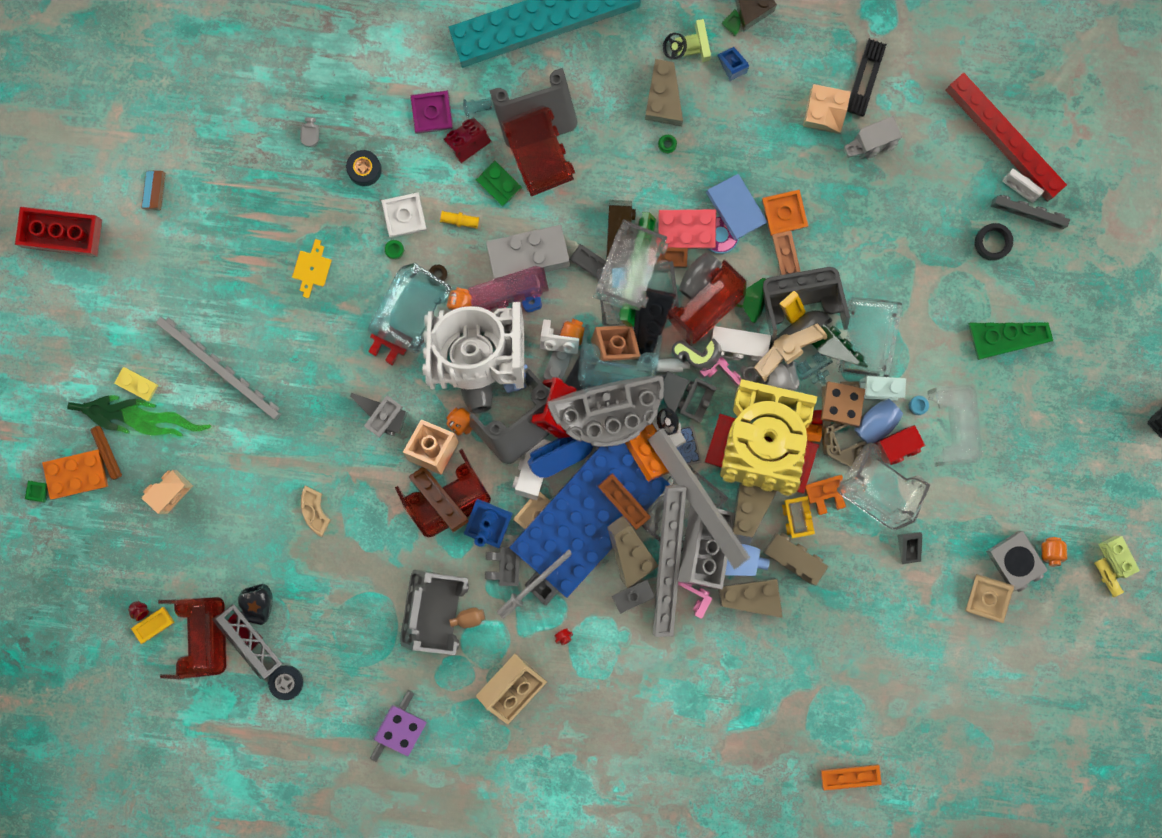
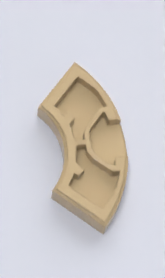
(313, 512)

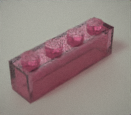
(509, 289)

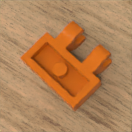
(823, 490)

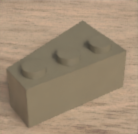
(664, 97)

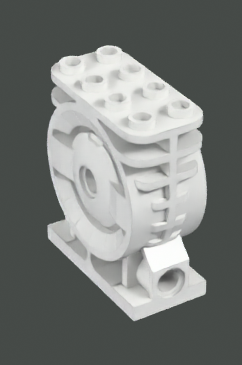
(483, 366)

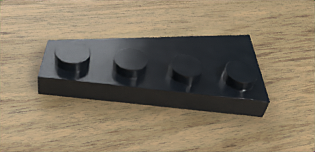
(652, 319)

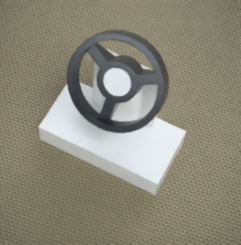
(669, 422)

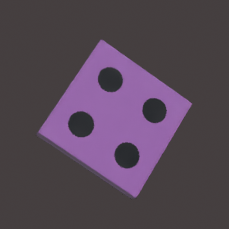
(400, 730)

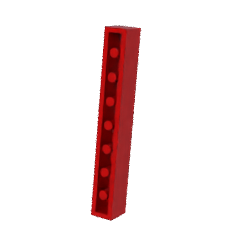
(1005, 136)

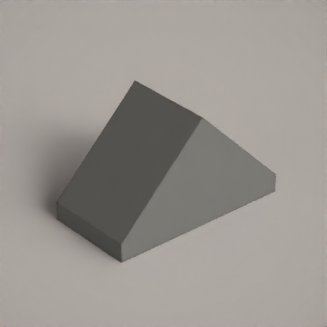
(910, 547)
(544, 591)

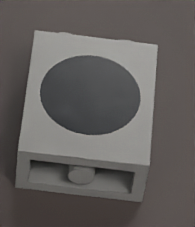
(1017, 561)

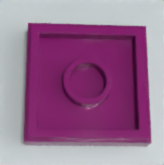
(431, 112)

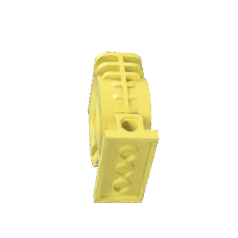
(781, 417)

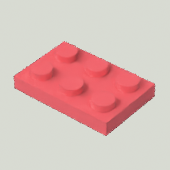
(689, 228)

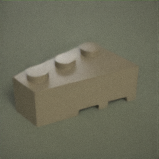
(749, 511)
(630, 552)
(796, 558)
(753, 596)

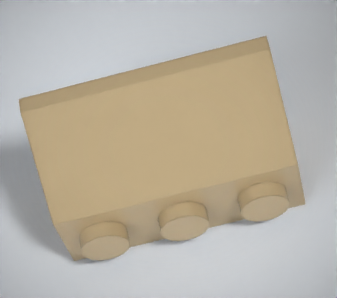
(511, 689)

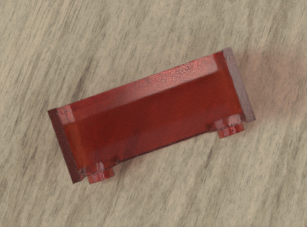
(710, 304)
(462, 491)
(205, 639)

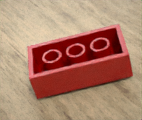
(58, 231)

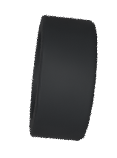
(994, 227)

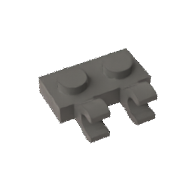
(508, 567)

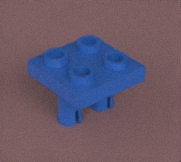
(487, 524)

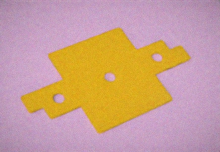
(318, 274)

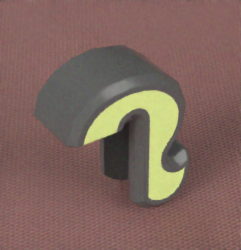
(698, 360)

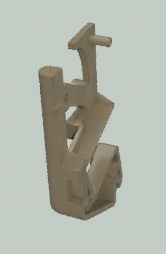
(829, 442)

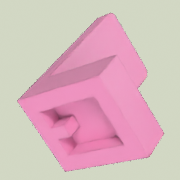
(723, 365)
(700, 606)

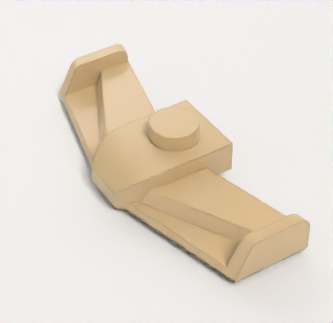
(788, 349)

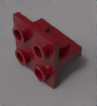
(467, 139)

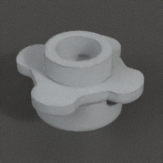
(746, 370)

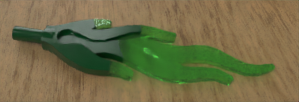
(128, 412)

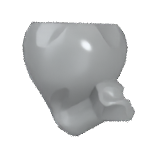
(783, 377)

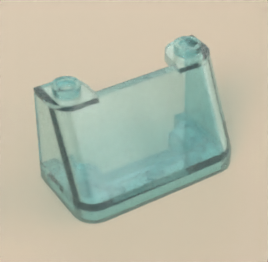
(405, 305)

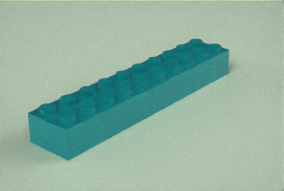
(528, 24)

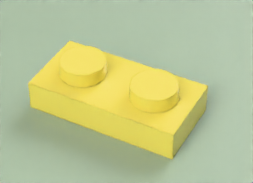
(136, 384)

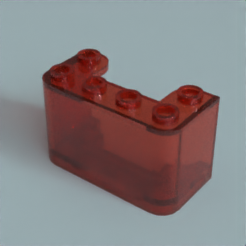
(538, 150)

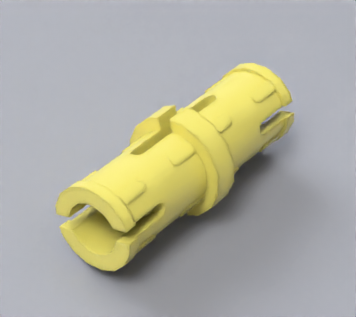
(1109, 577)

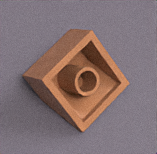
(616, 343)

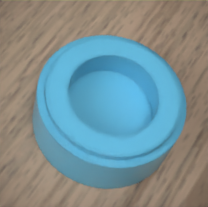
(918, 405)

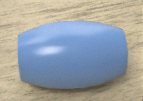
(879, 421)

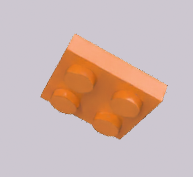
(785, 212)

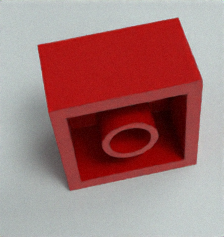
(900, 444)

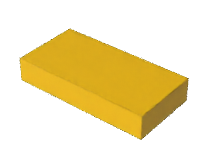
(792, 307)
(152, 625)

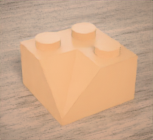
(826, 108)
(431, 447)
(165, 495)

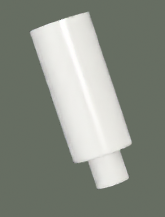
(672, 365)

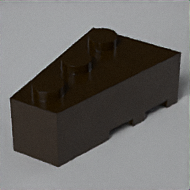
(754, 11)
(618, 211)

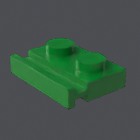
(499, 183)

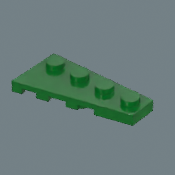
(1002, 338)

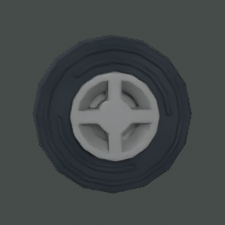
(279, 685)

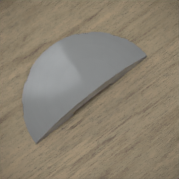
(609, 411)

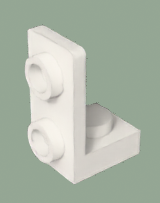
(555, 342)

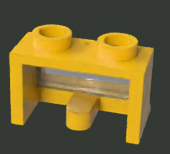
(799, 517)

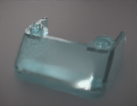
(598, 372)

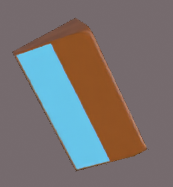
(153, 190)

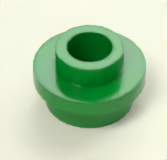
(669, 138)

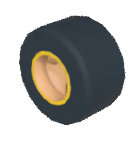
(359, 163)

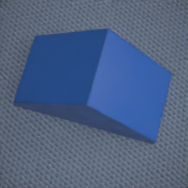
(733, 63)

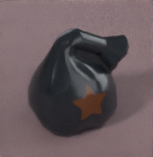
(256, 603)

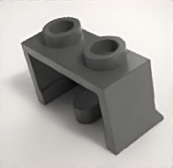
(704, 403)

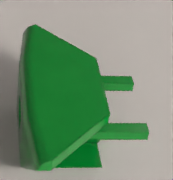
(754, 301)

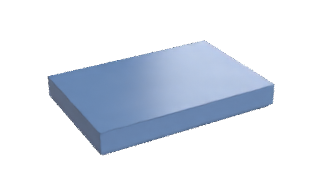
(736, 207)

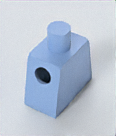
(749, 567)

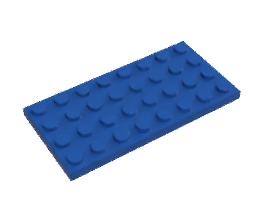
(580, 518)

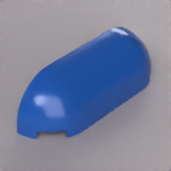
(558, 456)

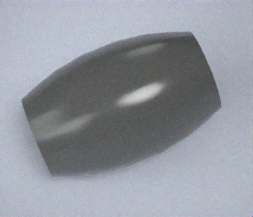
(698, 275)
(478, 399)

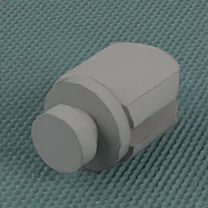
(309, 132)

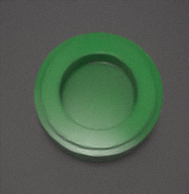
(394, 249)

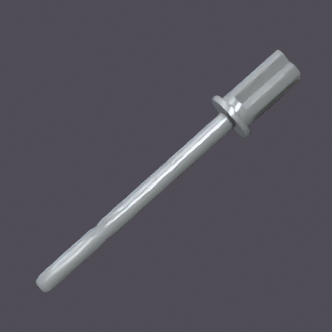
(516, 600)

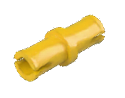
(459, 219)

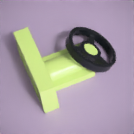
(689, 44)

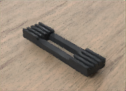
(874, 52)

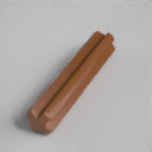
(106, 452)

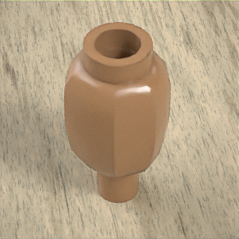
(468, 618)

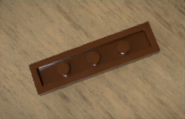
(438, 499)

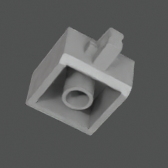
(874, 138)

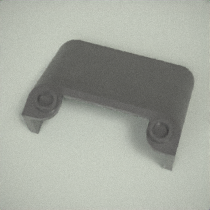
(555, 97)

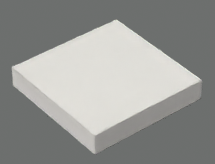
(404, 215)

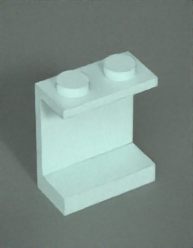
(883, 388)

